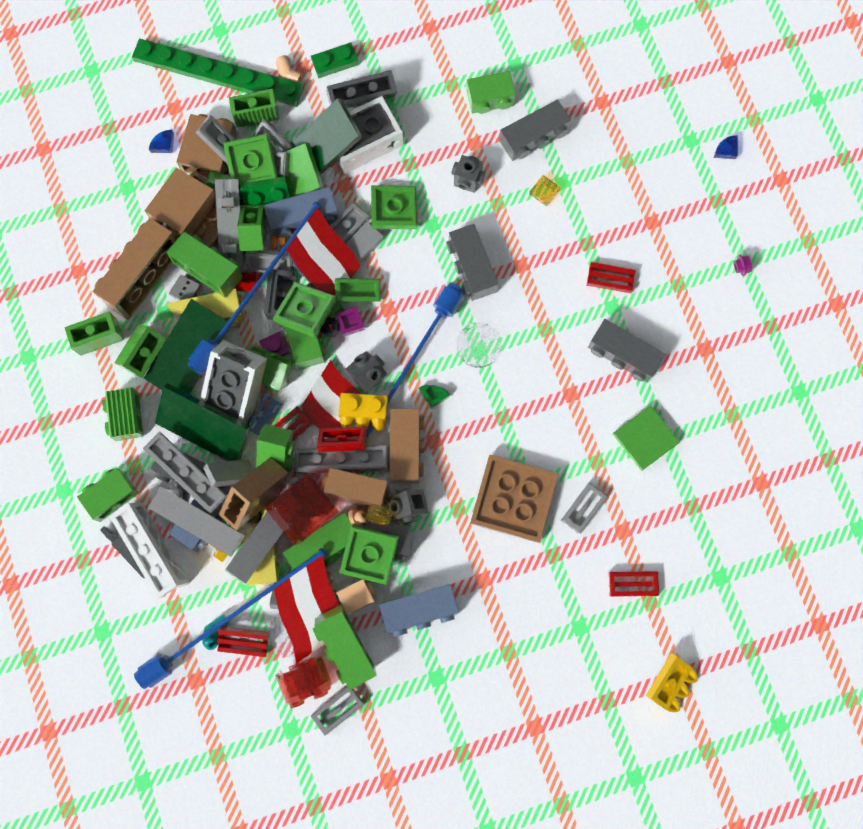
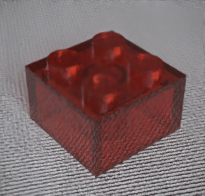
(301, 509)

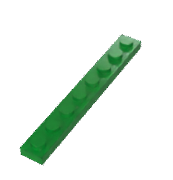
(216, 71)

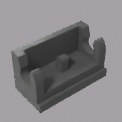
(278, 286)

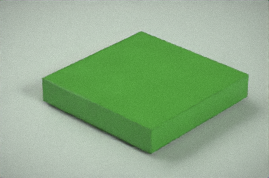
(251, 159)
(303, 171)
(393, 207)
(304, 309)
(646, 438)
(369, 554)

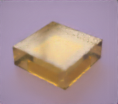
(544, 190)

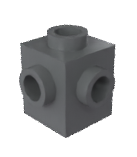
(468, 173)
(367, 370)
(407, 505)

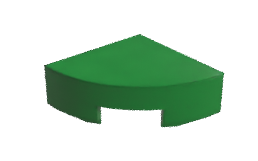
(434, 394)

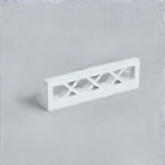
(149, 549)

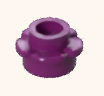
(742, 264)

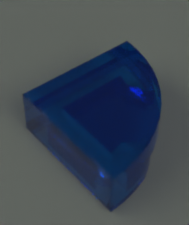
(162, 142)
(727, 148)

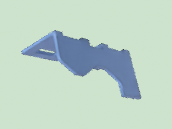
(266, 412)

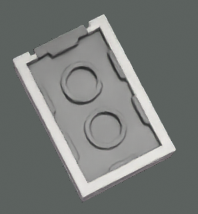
(379, 134)
(233, 380)

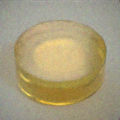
(379, 515)

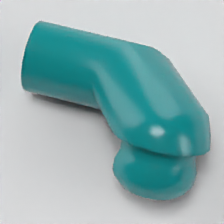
(211, 641)

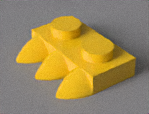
(363, 409)
(671, 683)

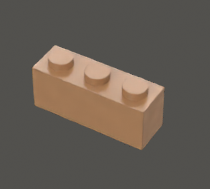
(406, 446)

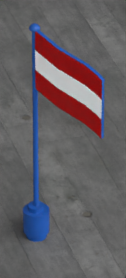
(318, 257)
(324, 398)
(299, 598)

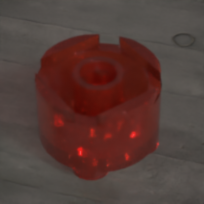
(304, 680)

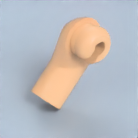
(285, 71)
(357, 516)

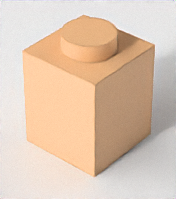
(357, 596)

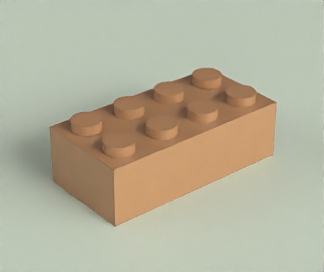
(136, 269)

